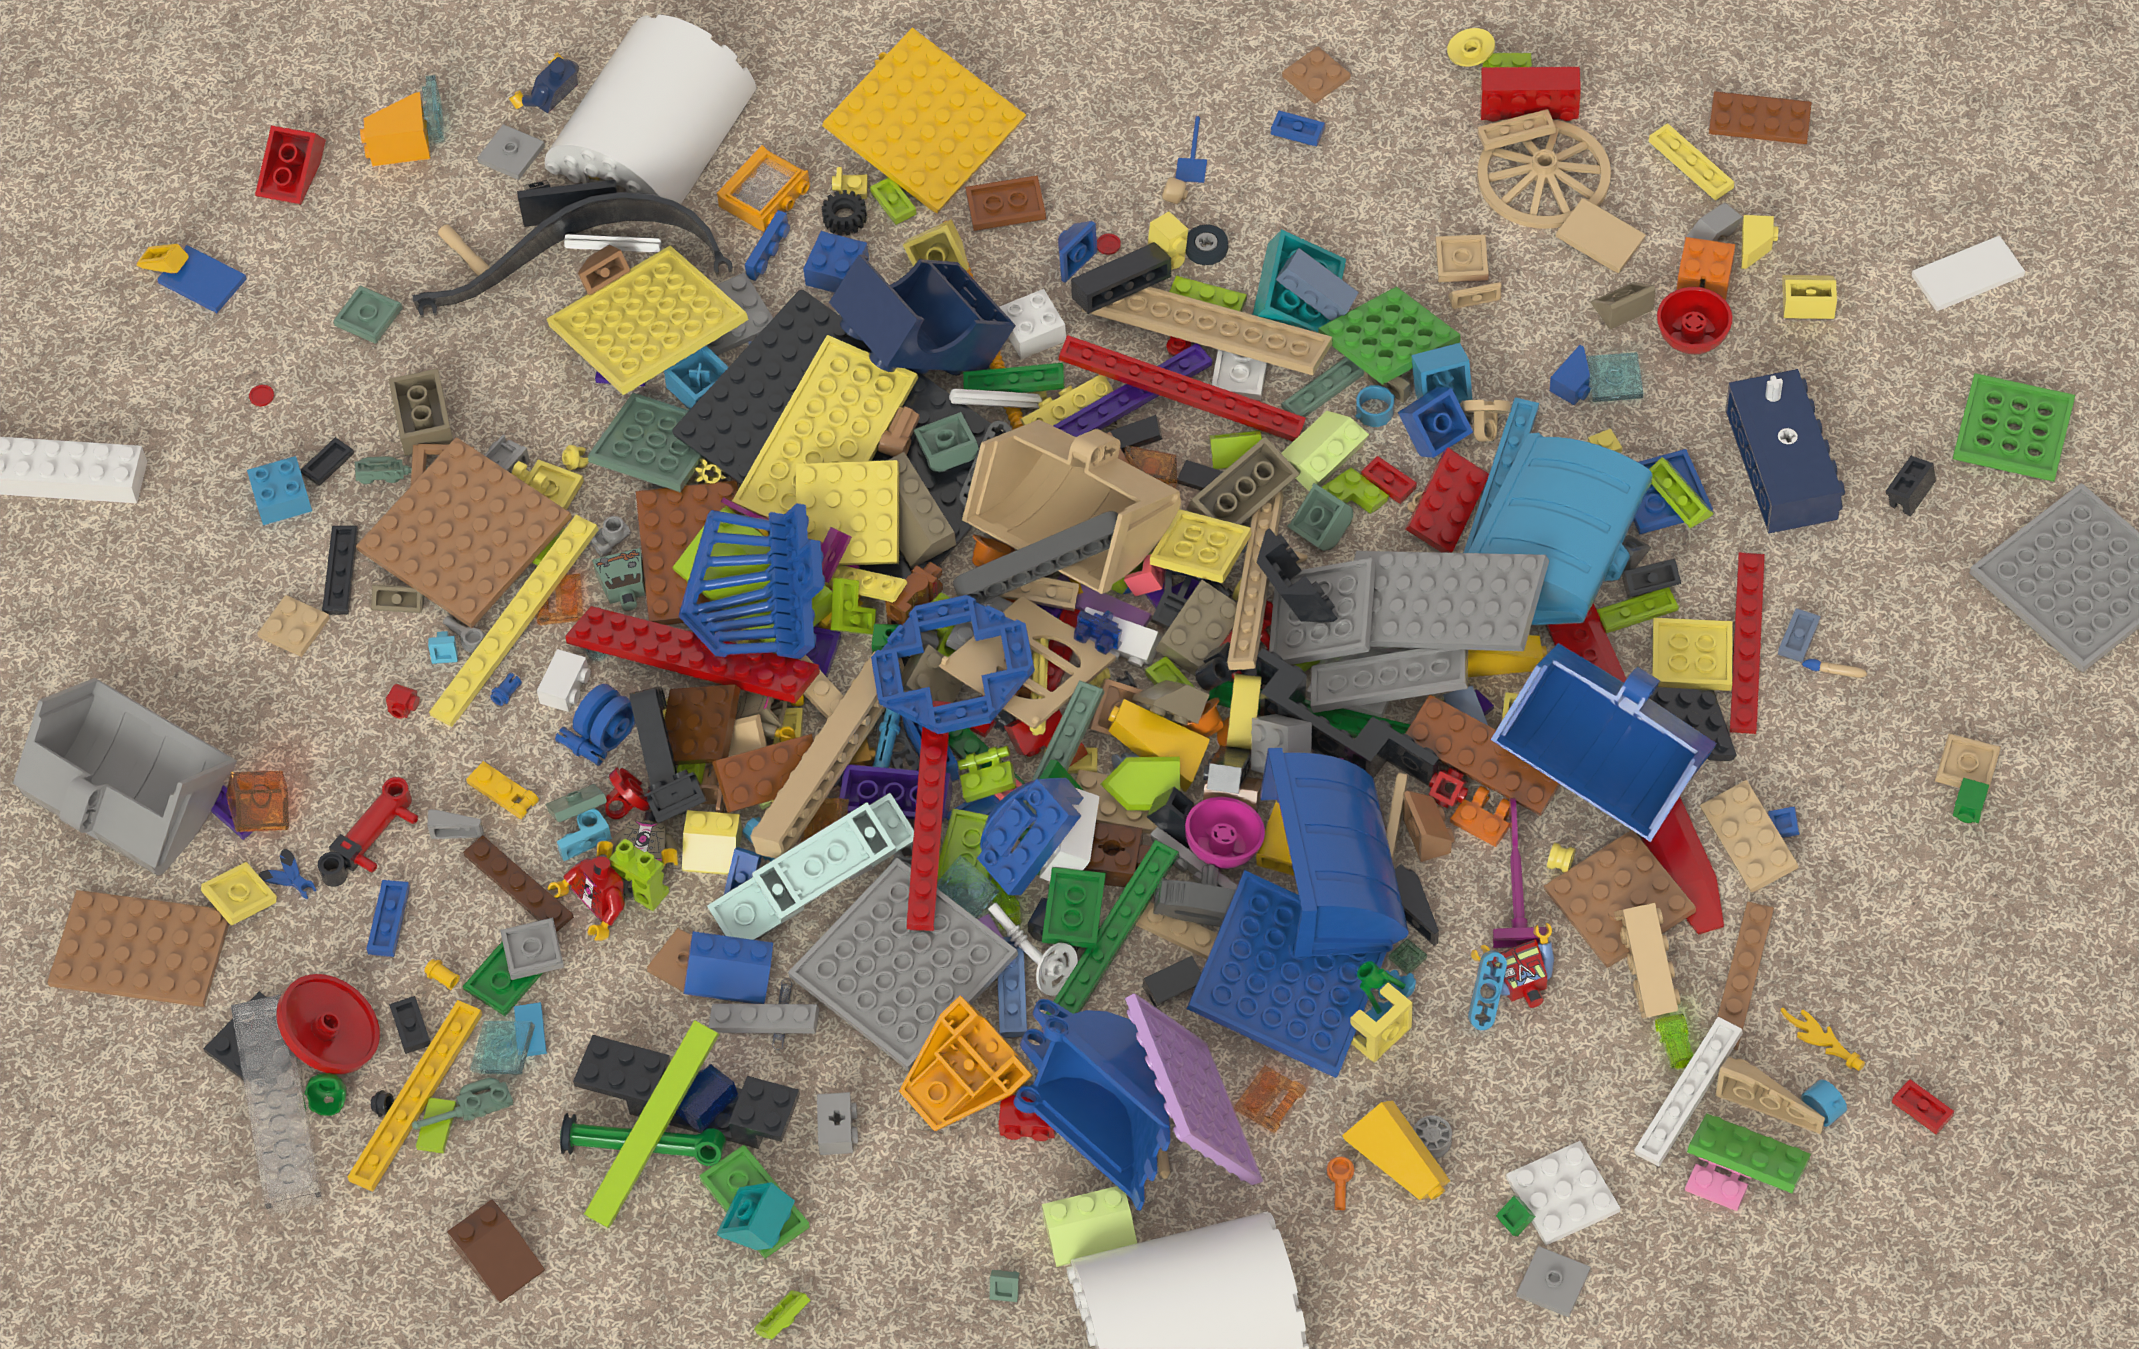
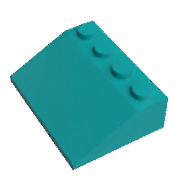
(1280, 303)

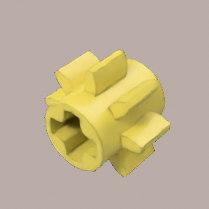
(707, 466)

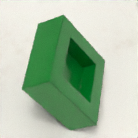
(1515, 1216)

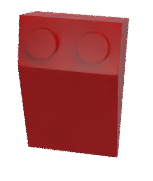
(289, 164)

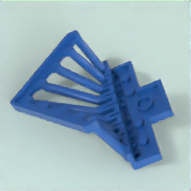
(793, 578)

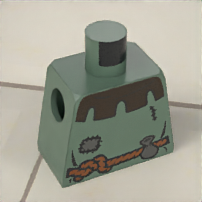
(621, 577)

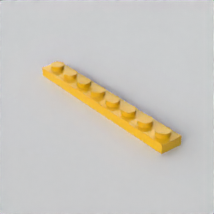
(414, 1096)

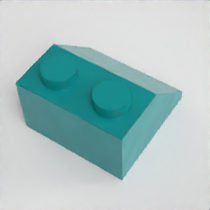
(756, 1216)

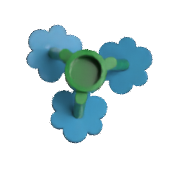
(1377, 978)

